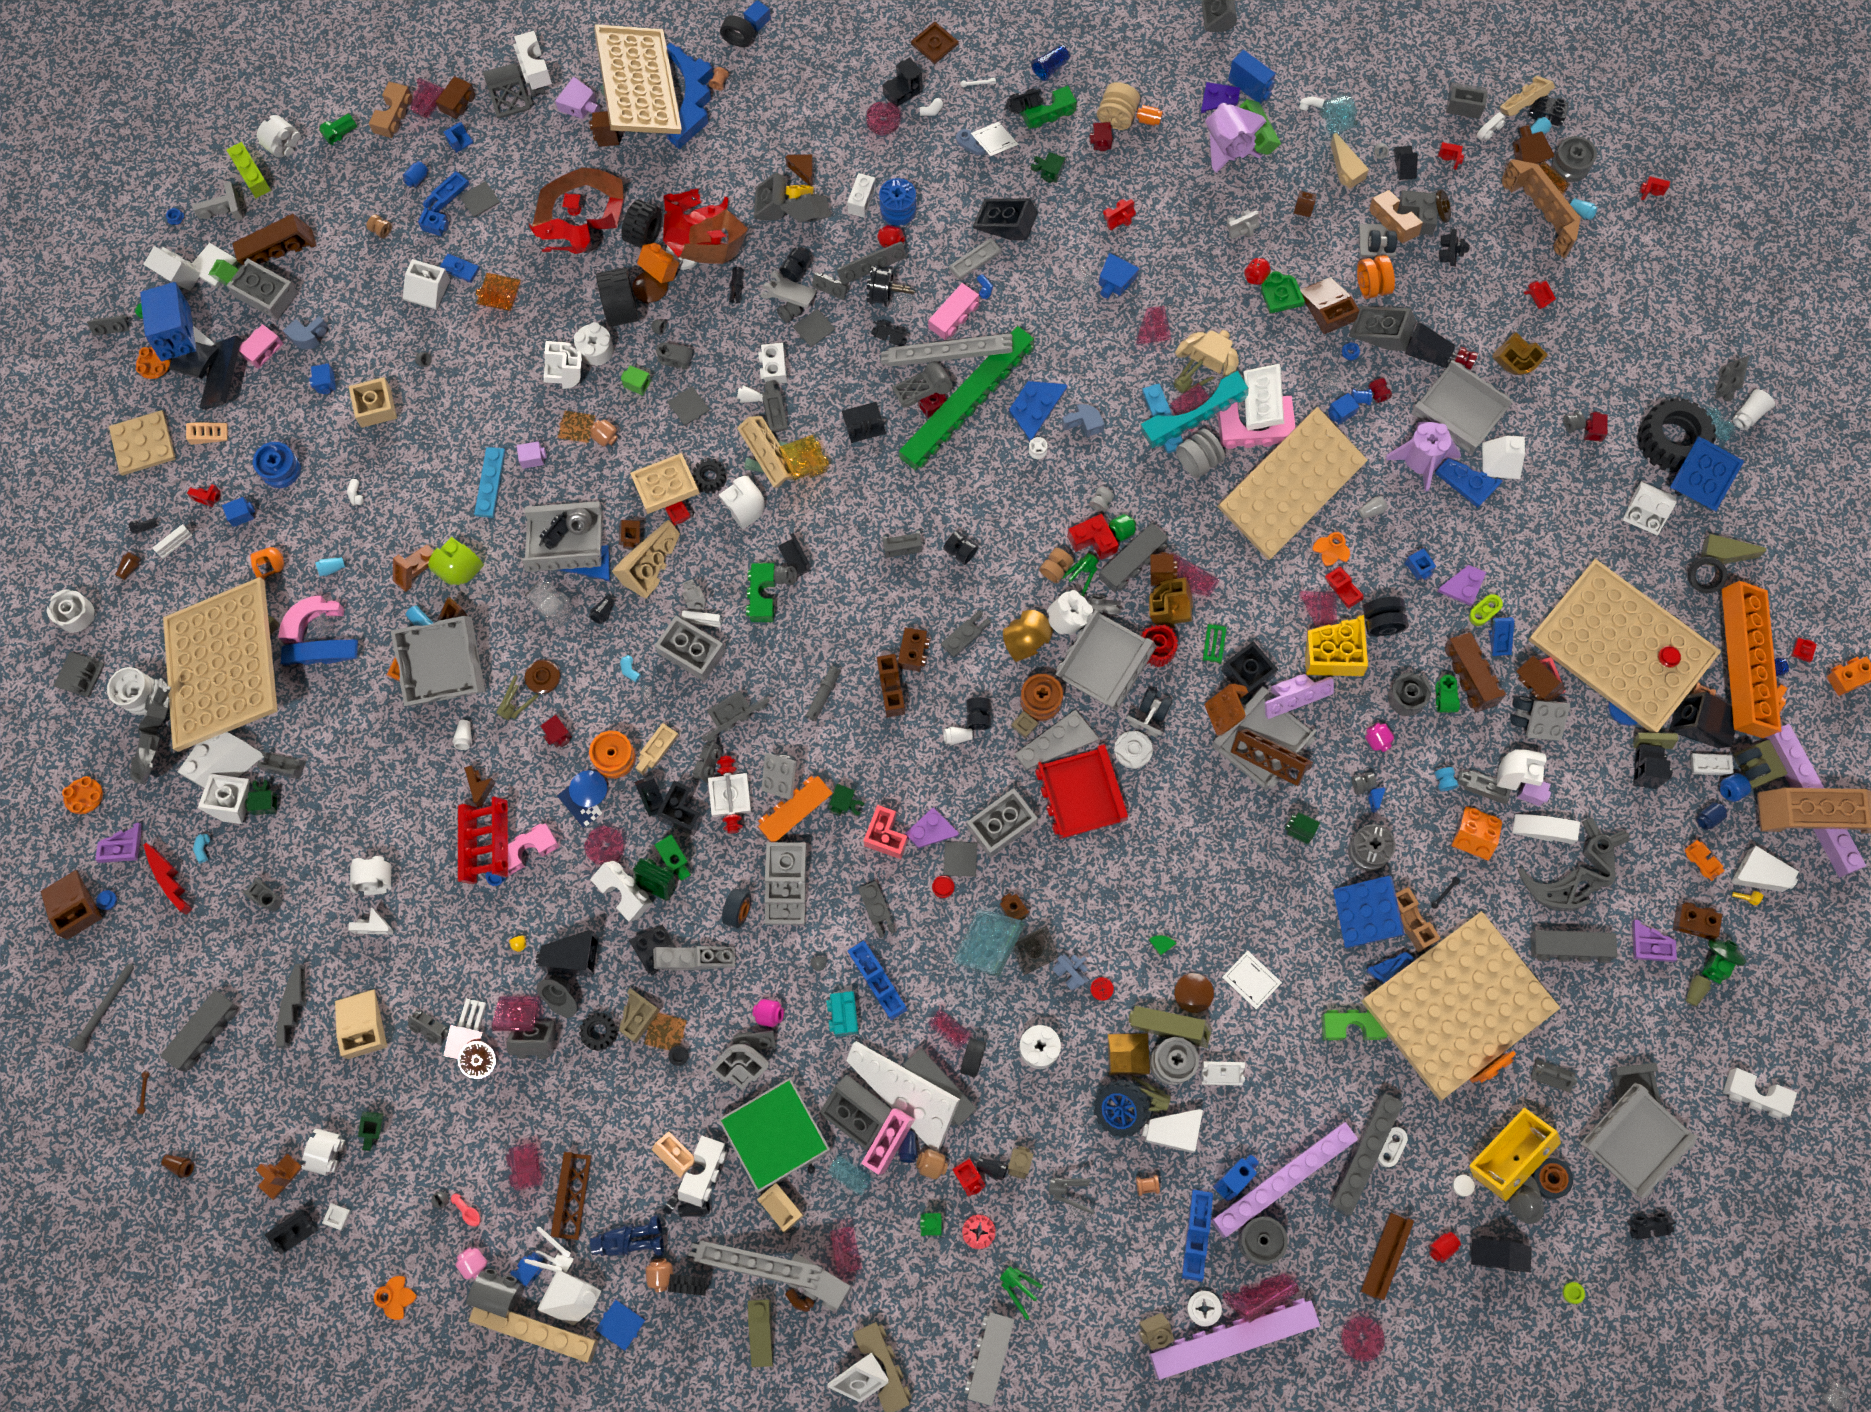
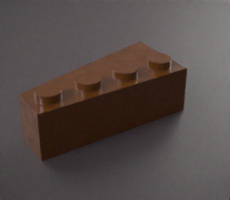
(274, 240)
(1474, 672)

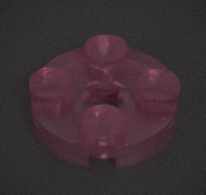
(886, 126)
(595, 841)
(1370, 1329)

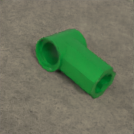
(335, 130)

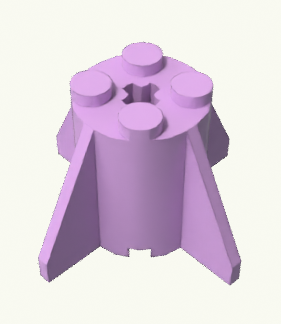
(1232, 134)
(1426, 450)

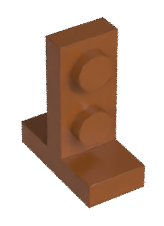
(406, 569)
(278, 1176)

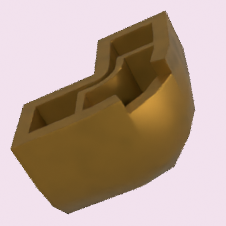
(1518, 356)
(1171, 603)
(1027, 634)

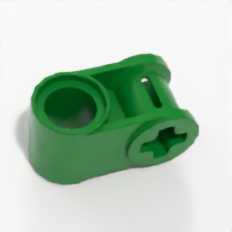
(1447, 698)

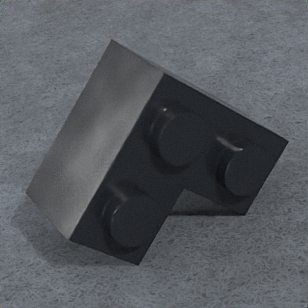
(905, 84)
(1651, 767)
(675, 809)
(1501, 1254)

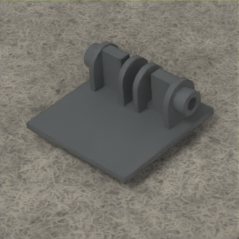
(1731, 378)
(79, 674)

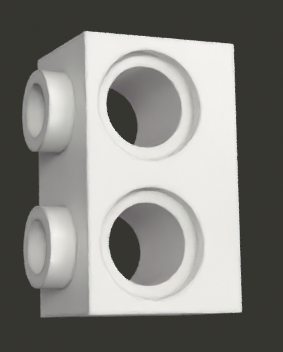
(861, 195)
(773, 364)

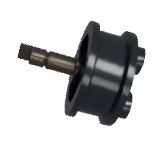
(882, 285)

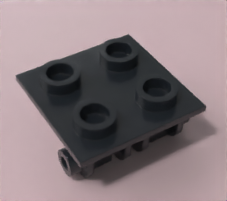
(1016, 102)
(1550, 106)
(863, 422)
(646, 942)

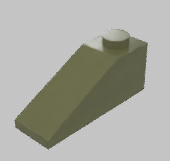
(1730, 550)
(760, 1333)

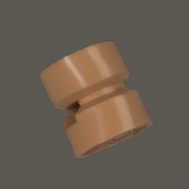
(1056, 565)

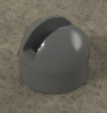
(656, 324)
(424, 355)
(818, 963)
(443, 1197)

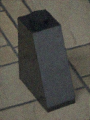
(1430, 346)

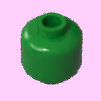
(1122, 527)

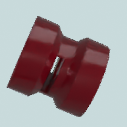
(1462, 355)
(1380, 390)

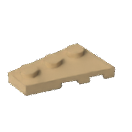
(1539, 88)

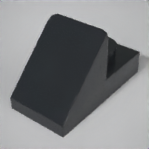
(1406, 162)
(649, 794)

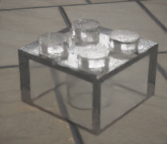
(550, 604)

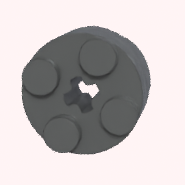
(1400, 691)

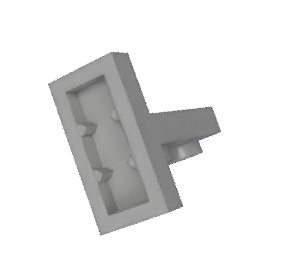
(220, 205)

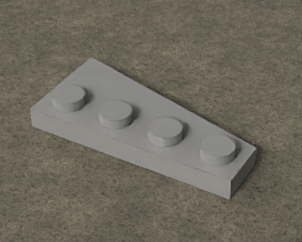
(1062, 738)

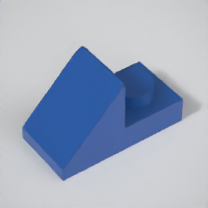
(1501, 636)

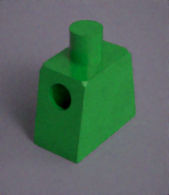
(669, 849)

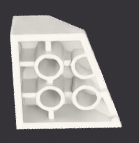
(219, 756)

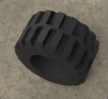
(641, 223)

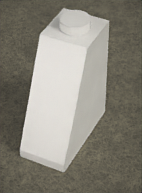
(1765, 872)
(1174, 1131)

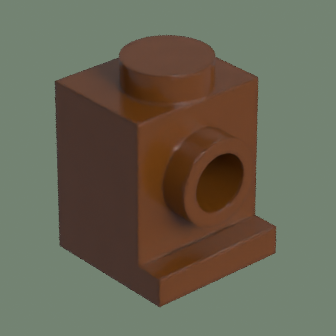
(629, 527)
(1019, 913)

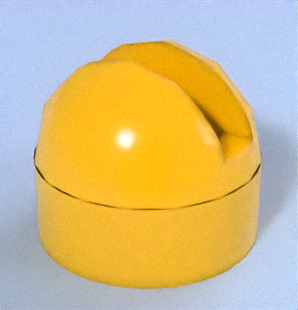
(518, 943)

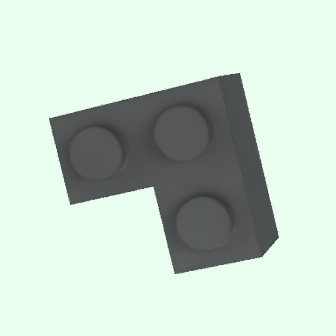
(1423, 206)

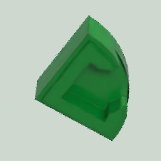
(1162, 943)

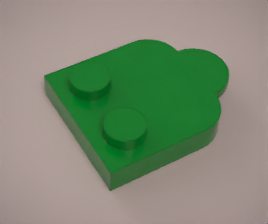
(1281, 292)

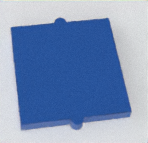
(620, 1325)

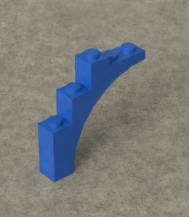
(697, 94)

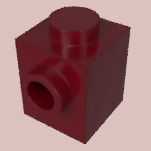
(1101, 136)
(555, 732)

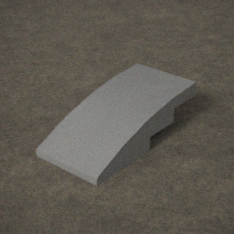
(785, 883)

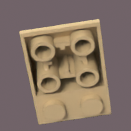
(359, 1025)

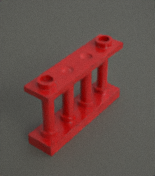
(468, 835)

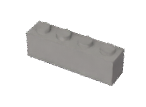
(990, 1359)

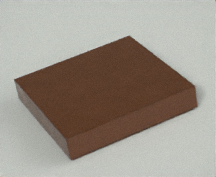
(934, 42)

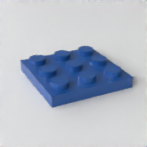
(1707, 474)
(1368, 912)

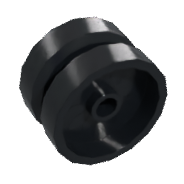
(1385, 616)

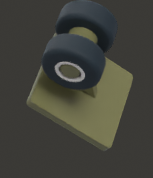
(1760, 764)

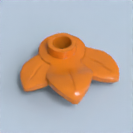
(1330, 551)
(397, 1297)

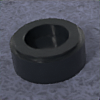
(678, 1055)
(671, 1204)

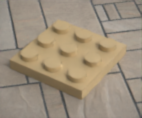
(142, 442)
(664, 483)

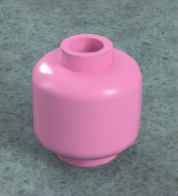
(470, 1263)

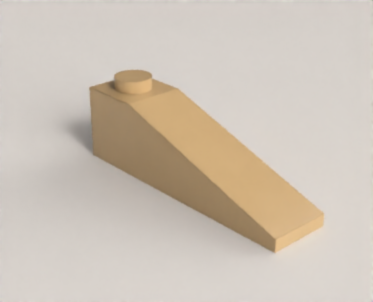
(642, 565)

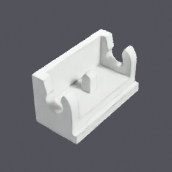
(1222, 1073)

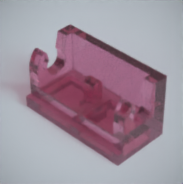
(949, 1030)
(845, 1250)

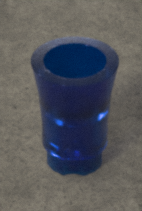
(1048, 63)

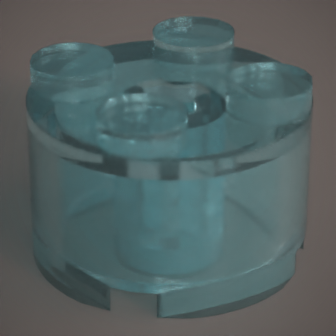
(1339, 114)

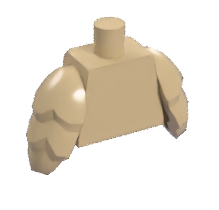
(1212, 349)

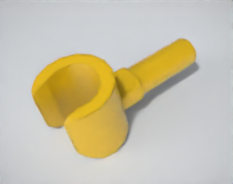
(1755, 898)

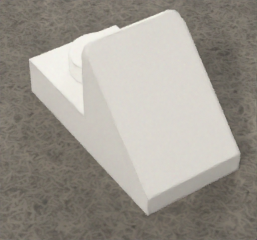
(375, 925)

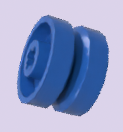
(276, 464)

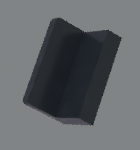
(794, 555)

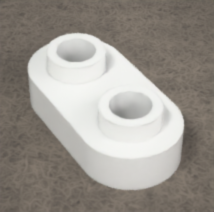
(1486, 131)
(1393, 1148)

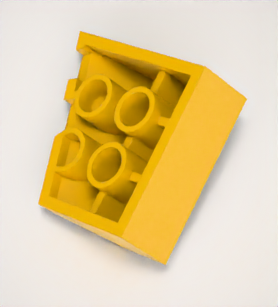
(1337, 649)

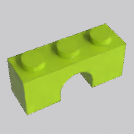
(248, 170)

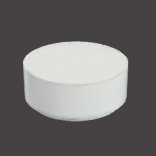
(1463, 1185)

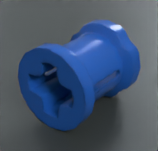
(1362, 396)

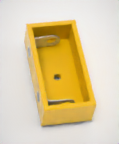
(1522, 1138)

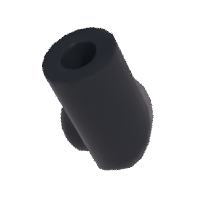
(136, 527)

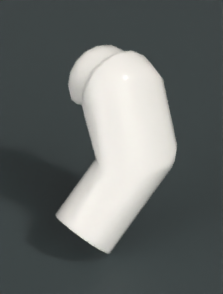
(1313, 101)
(933, 109)

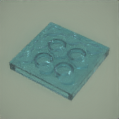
(988, 942)

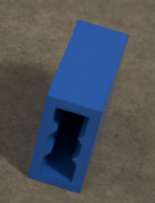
(1252, 77)

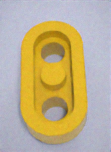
(796, 191)

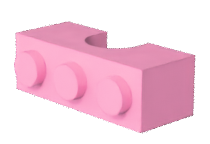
(538, 838)

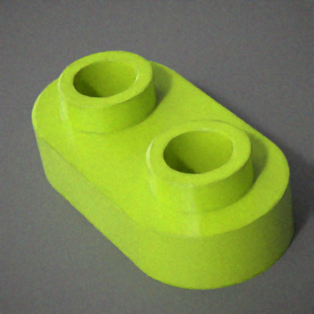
(1484, 610)

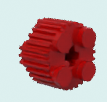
(1167, 639)

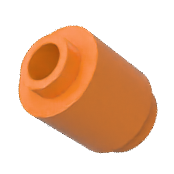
(1149, 115)

